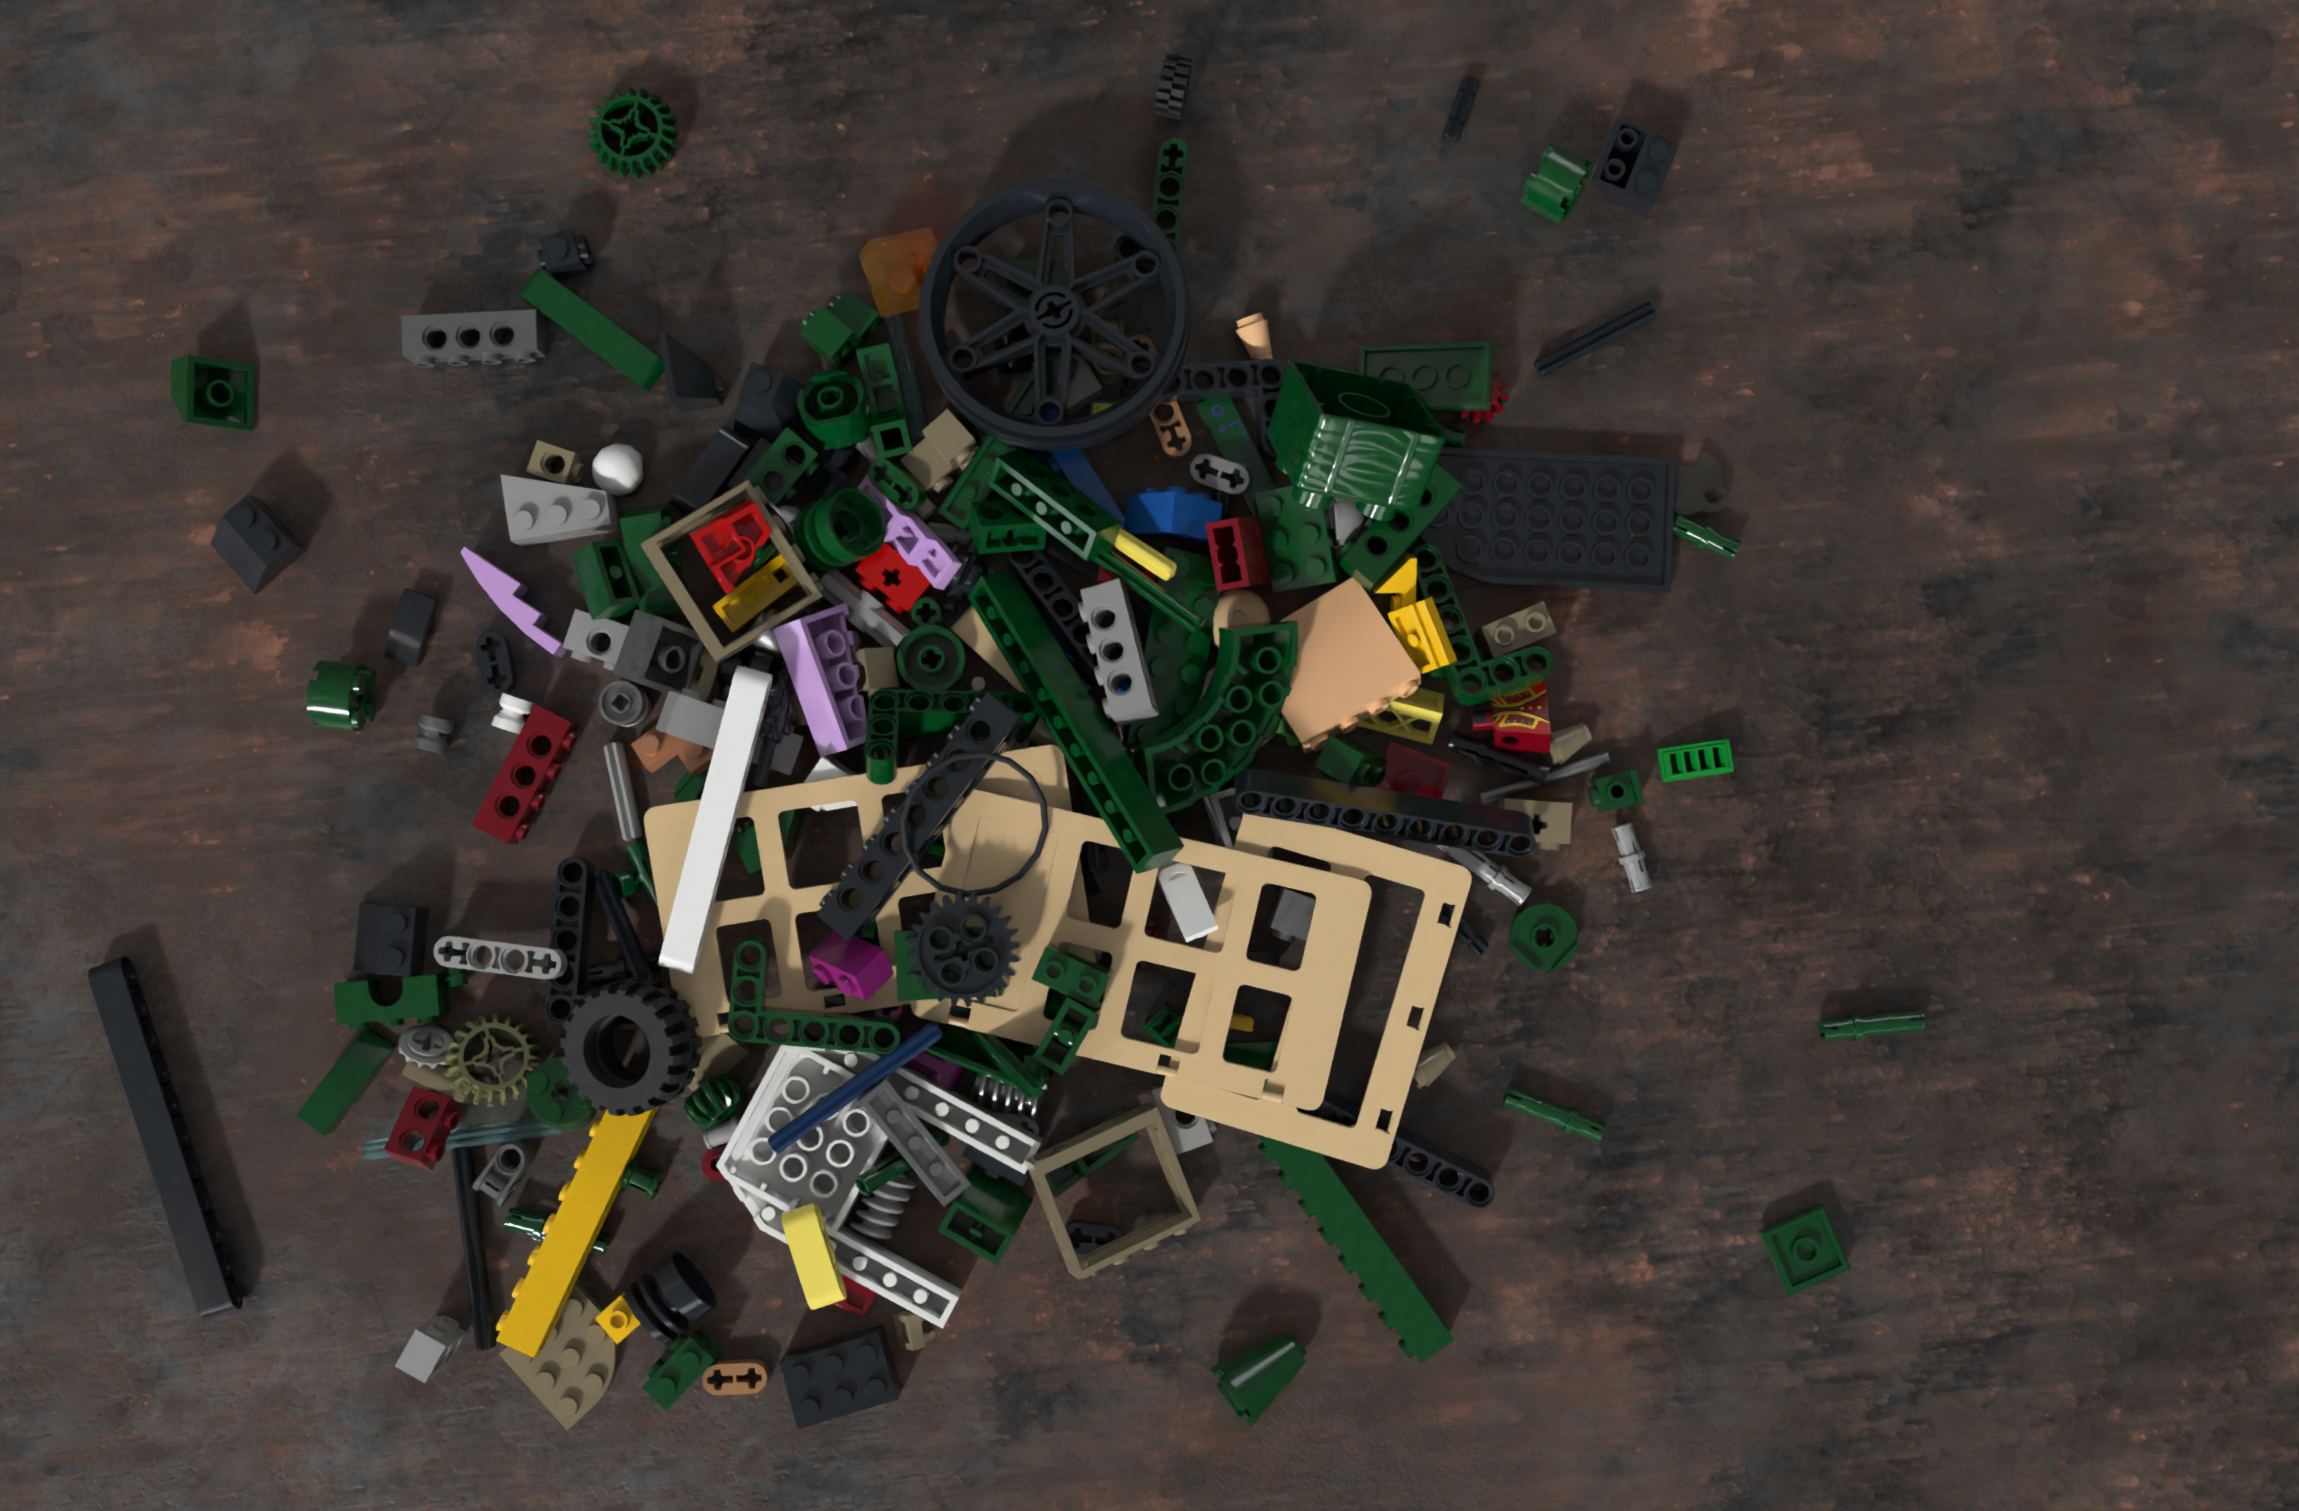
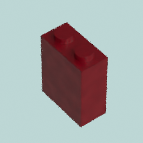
(1238, 552)

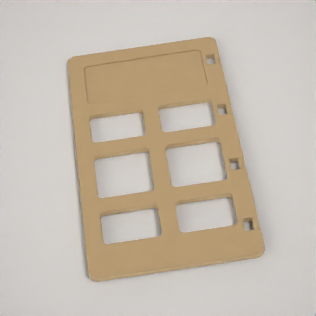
(999, 834)
(668, 839)

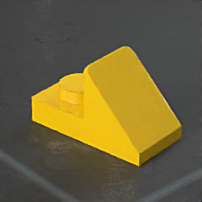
(1400, 580)

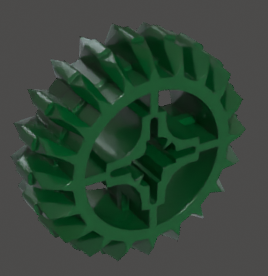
(636, 107)

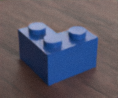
(1170, 515)

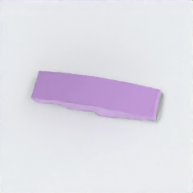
(915, 540)
(508, 596)

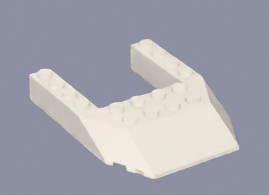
(829, 1158)

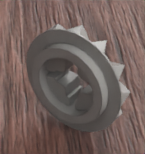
(415, 1038)

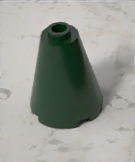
(1259, 1376)

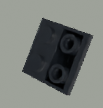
(1633, 166)

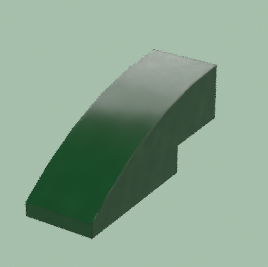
(346, 1082)
(1069, 1174)

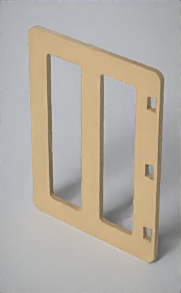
(1400, 1043)

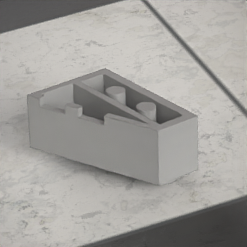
(554, 511)

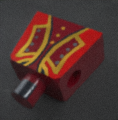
(1517, 720)

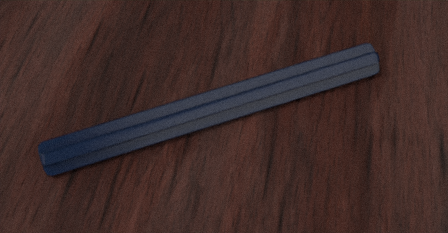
(855, 1087)

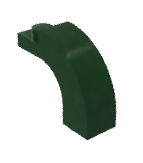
(885, 399)

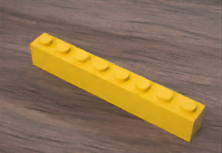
(572, 1232)

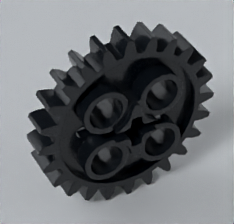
(974, 978)

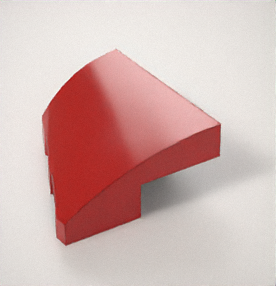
(731, 542)

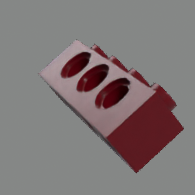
(493, 815)

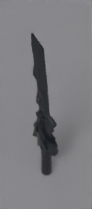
(777, 722)

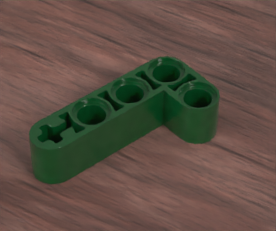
(1163, 205)

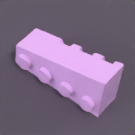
(825, 678)

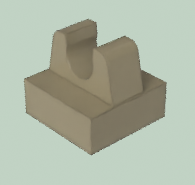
(910, 1331)

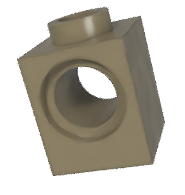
(543, 458)
(876, 670)

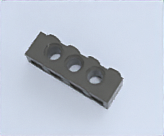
(421, 332)

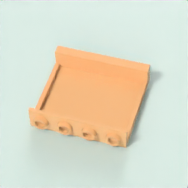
(1344, 666)

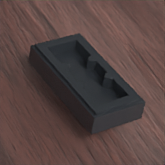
(994, 1167)

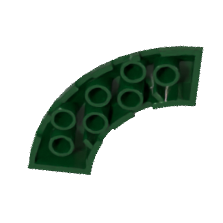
(1229, 719)

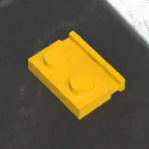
(1423, 635)

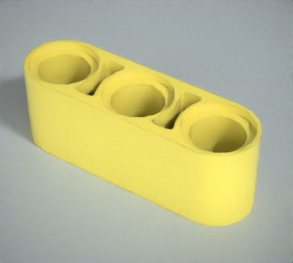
(813, 1256)

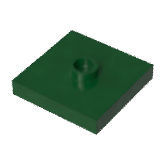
(1804, 1249)

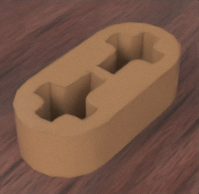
(736, 1385)

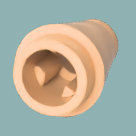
(1255, 336)

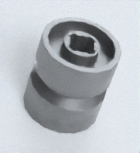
(625, 704)

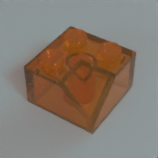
(897, 268)

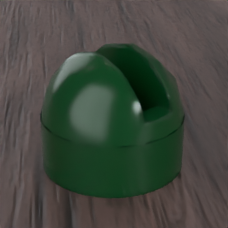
(625, 883)

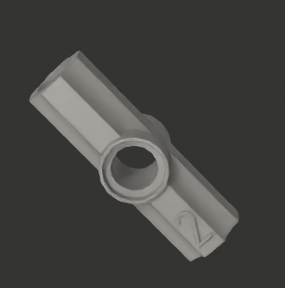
(863, 610)

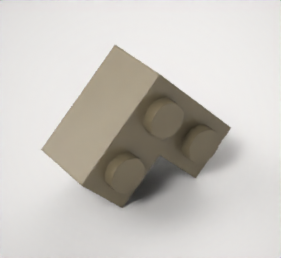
(941, 453)

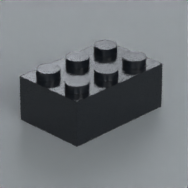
(840, 1376)

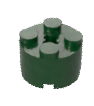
(1557, 184)
(835, 410)
(917, 649)
(341, 696)
(544, 1098)

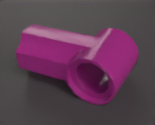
(937, 1069)

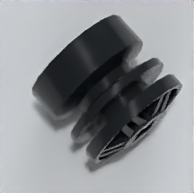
(670, 1297)

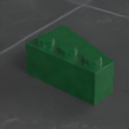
(638, 526)

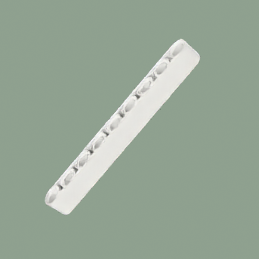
(715, 819)

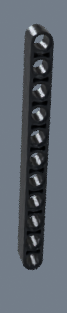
(165, 1138)

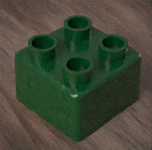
(1353, 440)

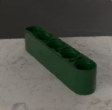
(592, 329)

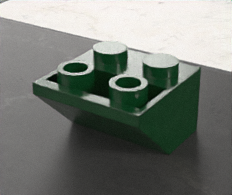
(747, 845)
(985, 1215)

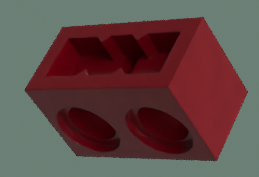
(415, 1126)

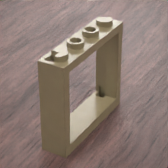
(791, 554)
(1145, 1237)

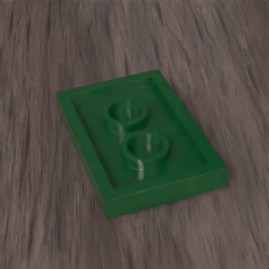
(1296, 541)
(906, 979)

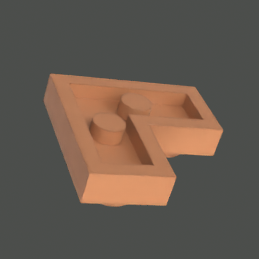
(658, 748)

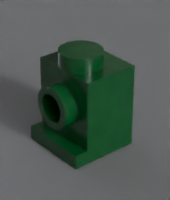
(1630, 788)

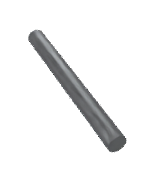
(1554, 774)

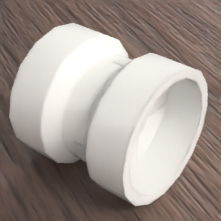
(513, 713)

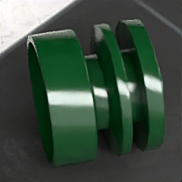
(840, 529)

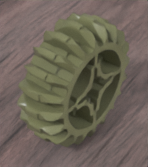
(507, 1055)

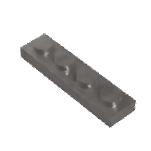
(914, 1141)

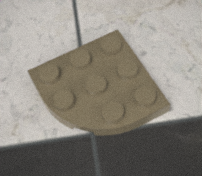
(574, 1364)

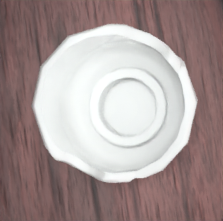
(618, 469)

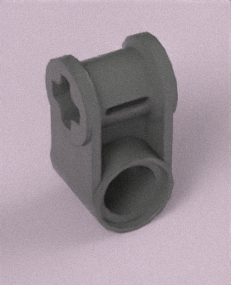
(503, 1176)

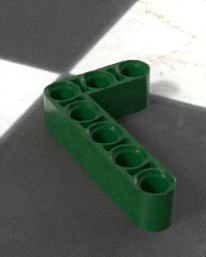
(1461, 639)
(925, 714)
(796, 1018)

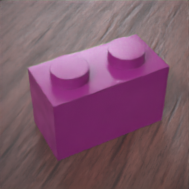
(851, 966)

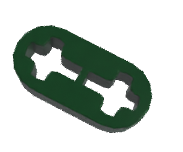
(893, 489)

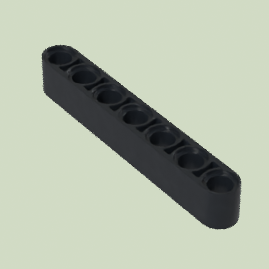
(1429, 1168)

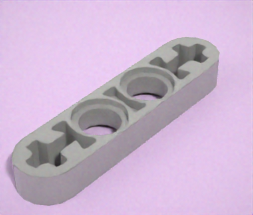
(500, 957)

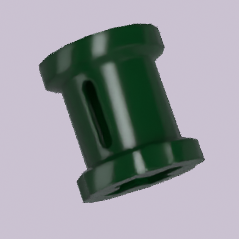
(920, 607)
(643, 1179)

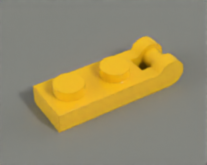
(755, 595)

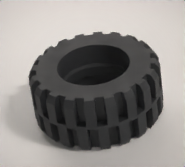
(592, 1054)

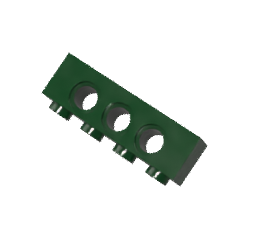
(1054, 503)
(1369, 567)

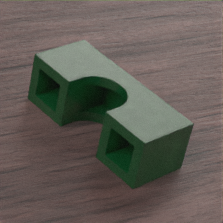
(362, 1002)

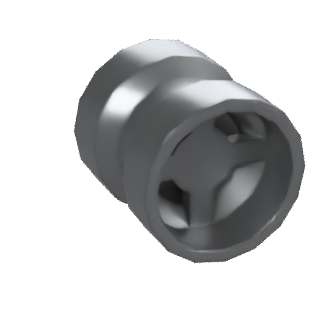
(433, 734)

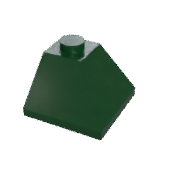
(214, 392)

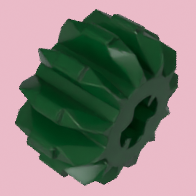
(713, 1101)

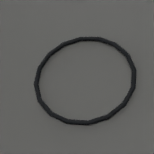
(969, 755)

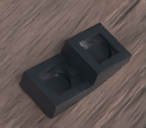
(410, 626)

